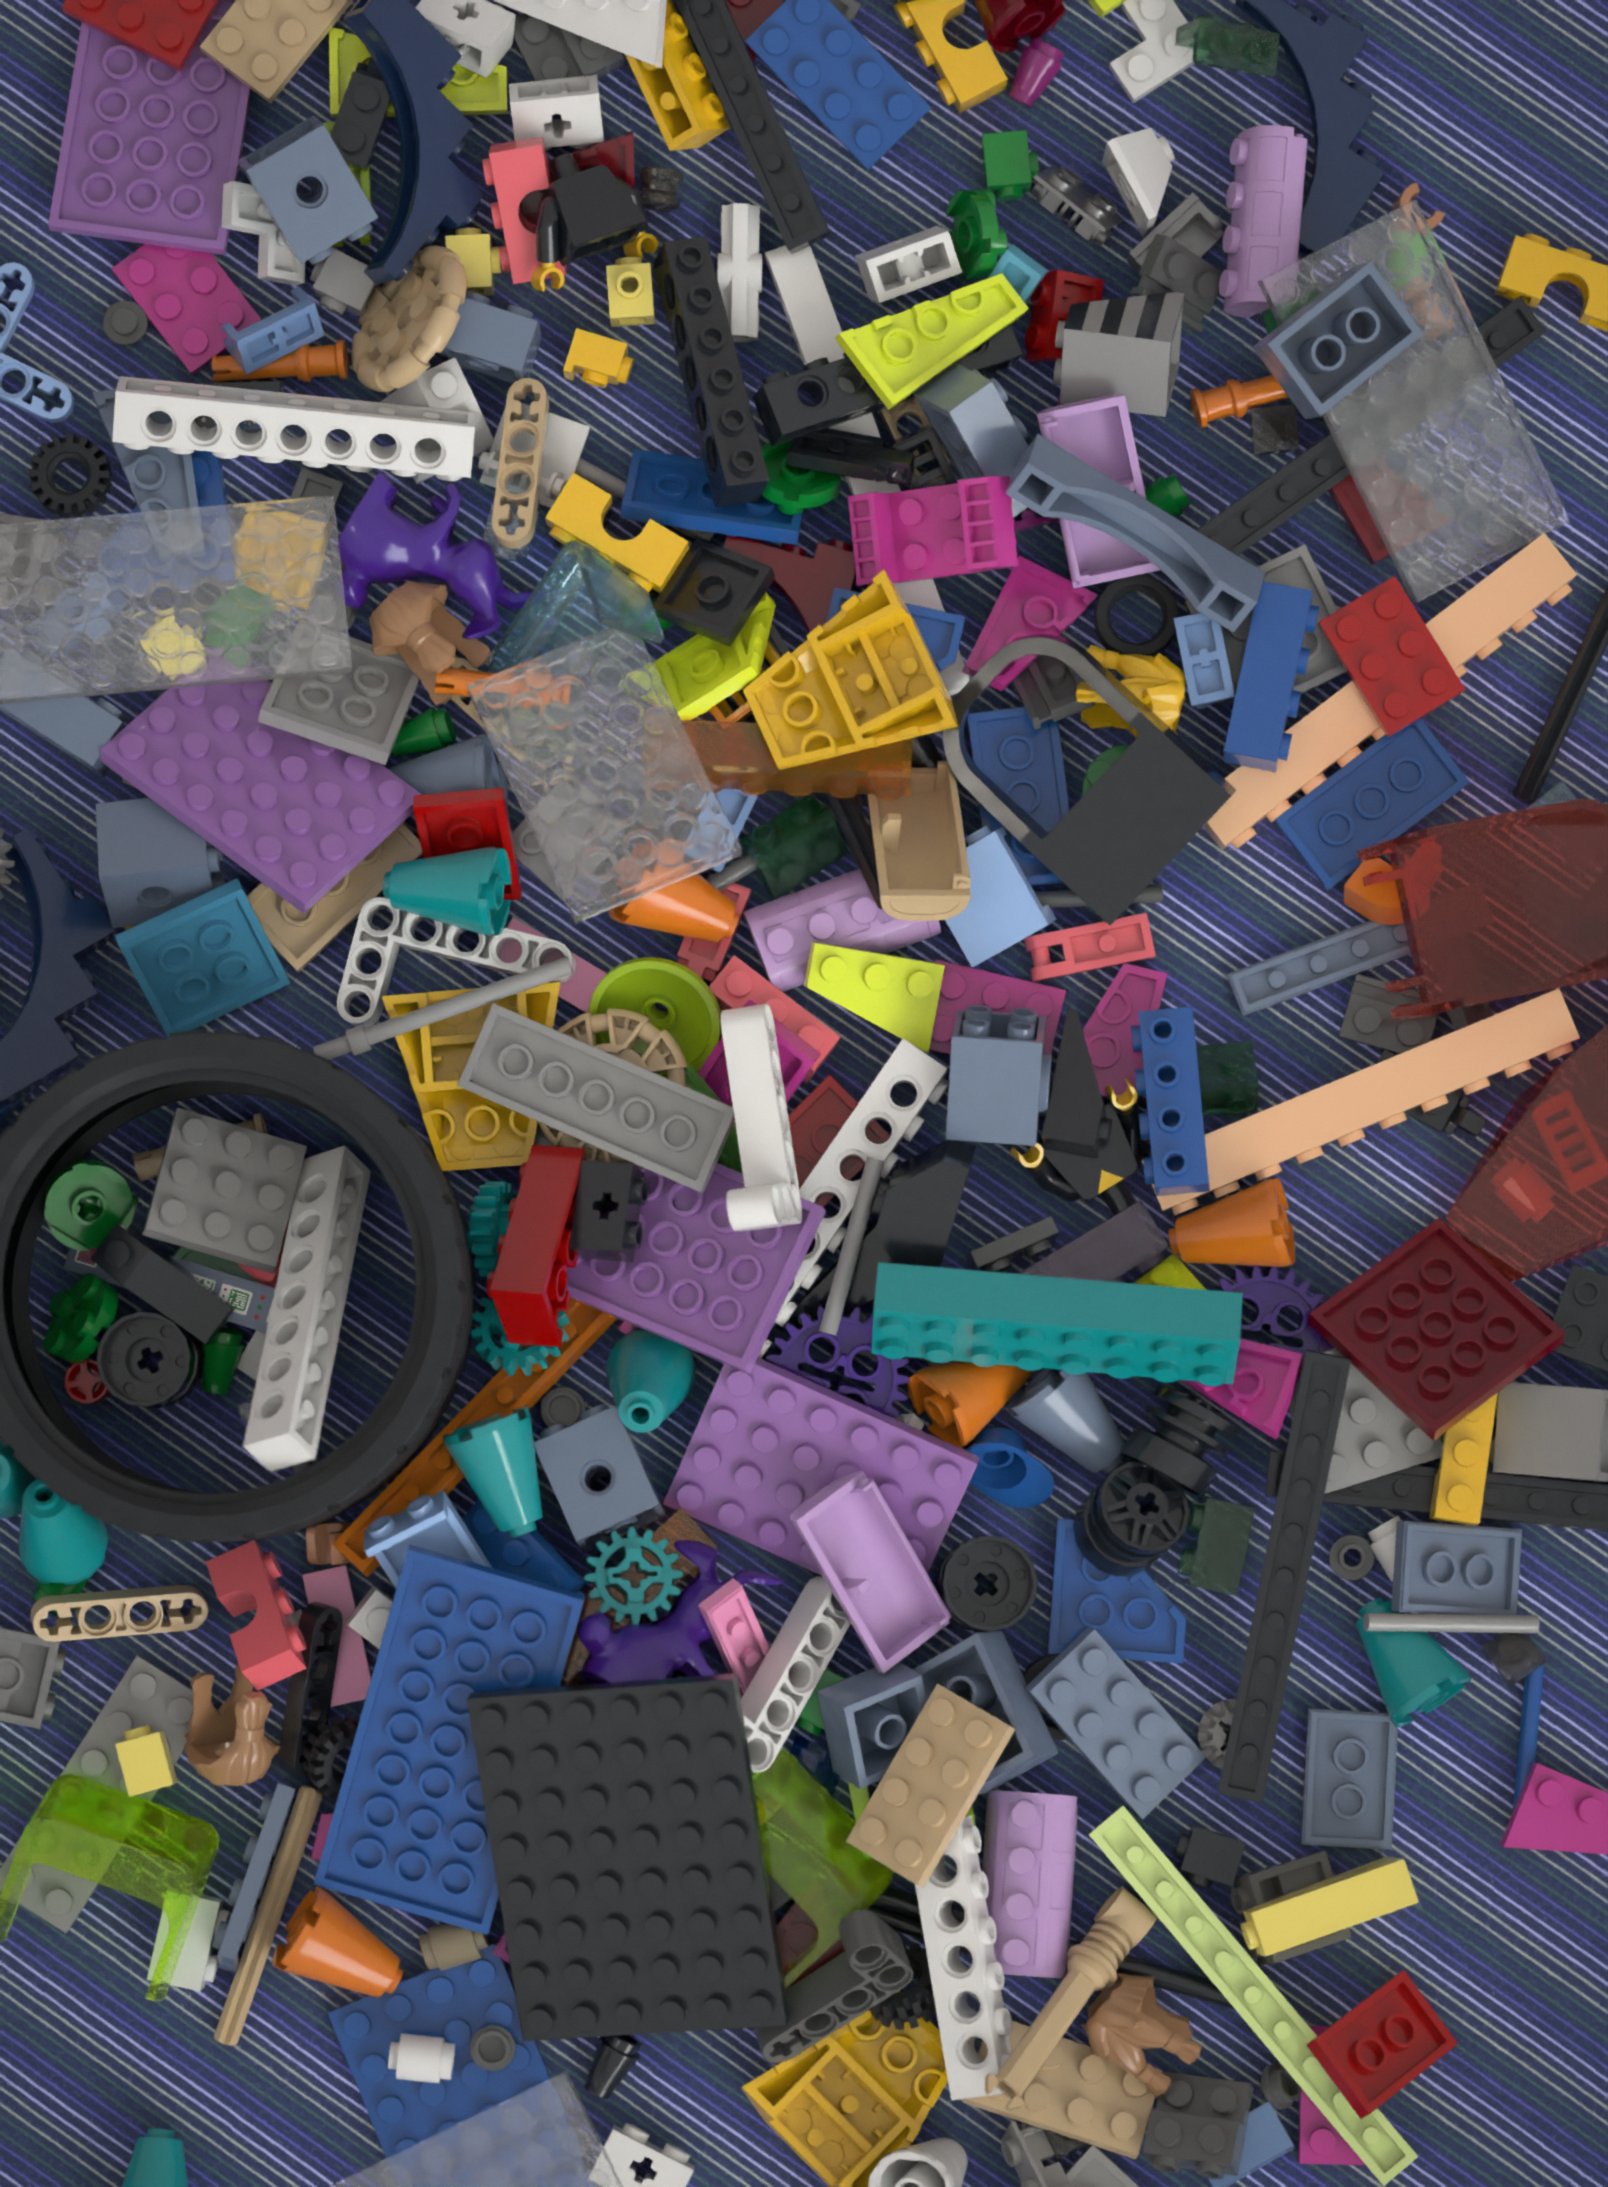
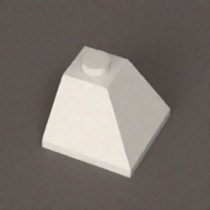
(1140, 173)
(443, 389)

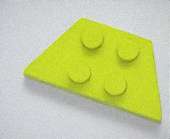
(707, 671)

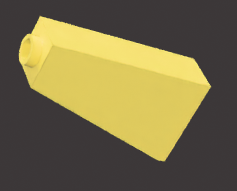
(1329, 1906)

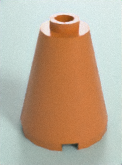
(684, 909)
(1238, 1229)
(963, 1396)
(336, 1948)

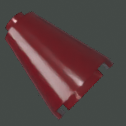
(1014, 20)

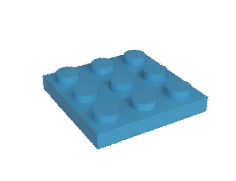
(203, 959)

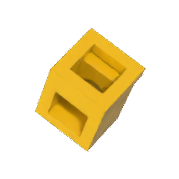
(597, 359)

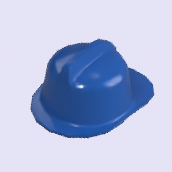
(1007, 1469)

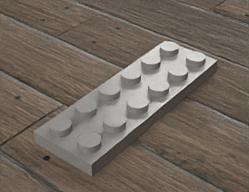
(598, 1098)
(140, 1699)

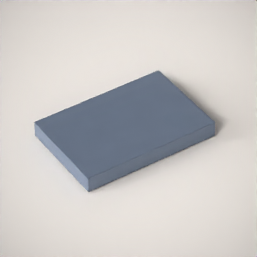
(1456, 1569)
(1349, 1779)

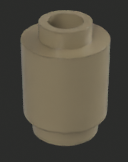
(451, 1946)

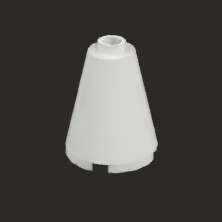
(926, 2164)

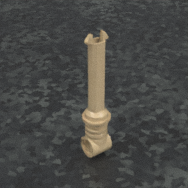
(1090, 1968)

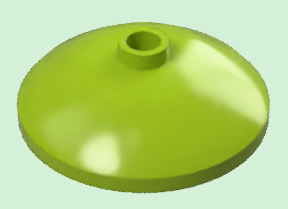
(692, 1008)

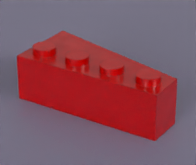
(535, 1251)

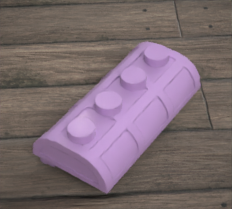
(1264, 213)
(1101, 436)
(827, 913)
(871, 1568)
(1030, 1879)

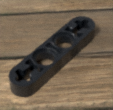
(321, 1627)

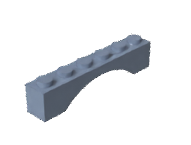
(1070, 489)

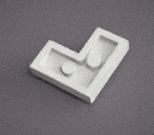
(1157, 57)
(246, 213)

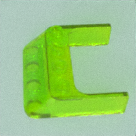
(122, 1846)
(809, 1853)

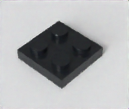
(713, 591)

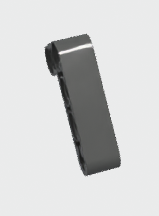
(841, 1989)

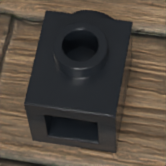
(1208, 1856)

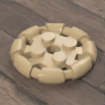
(409, 320)
(624, 1030)

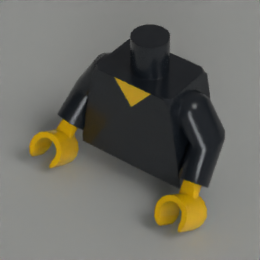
(586, 216)
(1086, 1177)

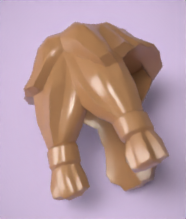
(423, 633)
(229, 1742)
(1131, 2019)

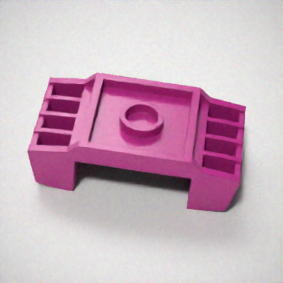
(933, 531)

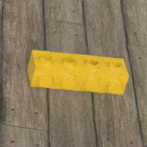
(680, 91)

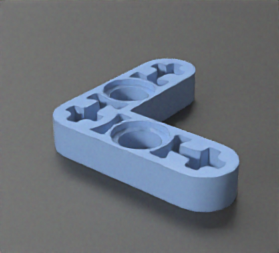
(48, 385)

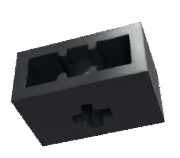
(598, 1191)

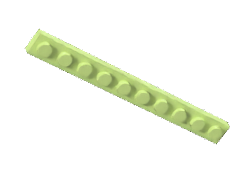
(1246, 1988)

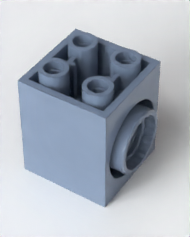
(329, 210)
(150, 861)
(998, 1076)
(592, 1450)

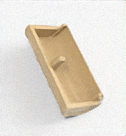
(921, 848)

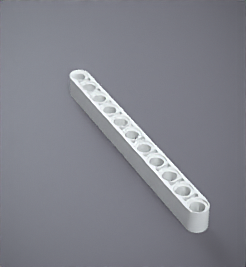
(814, 331)

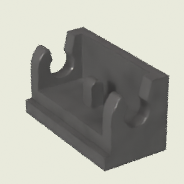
(1188, 225)

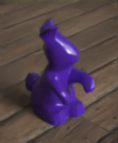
(393, 548)
(668, 1643)

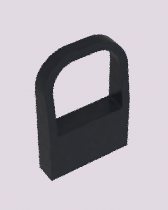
(1129, 818)

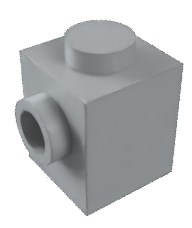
(342, 284)

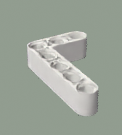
(442, 944)
(761, 1122)
(805, 1660)

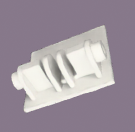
(560, 459)

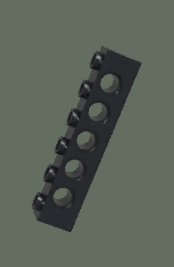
(710, 372)
(789, 418)

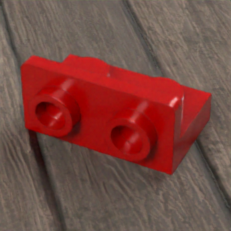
(1052, 304)

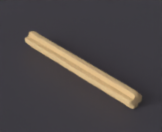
(268, 1915)

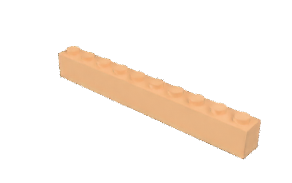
(1345, 721)
(1383, 1094)

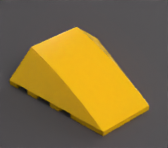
(852, 684)
(460, 1124)
(853, 2096)

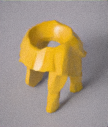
(1149, 678)

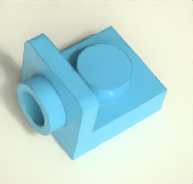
(1020, 271)

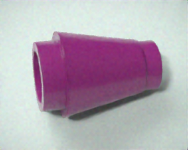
(1035, 71)

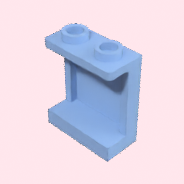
(1001, 901)
(426, 1523)

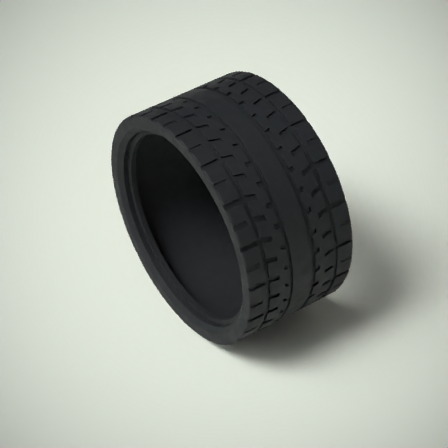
(192, 1064)

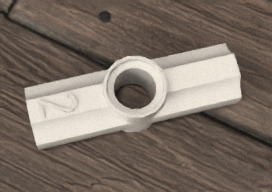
(740, 269)

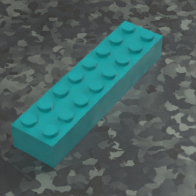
(1056, 1324)

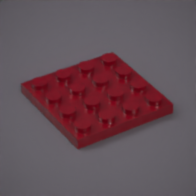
(1436, 1328)

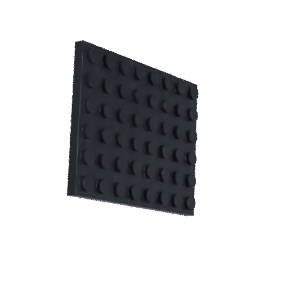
(629, 1857)

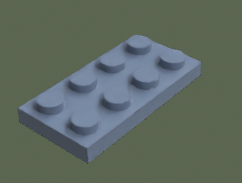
(1115, 1722)

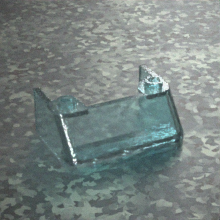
(572, 601)

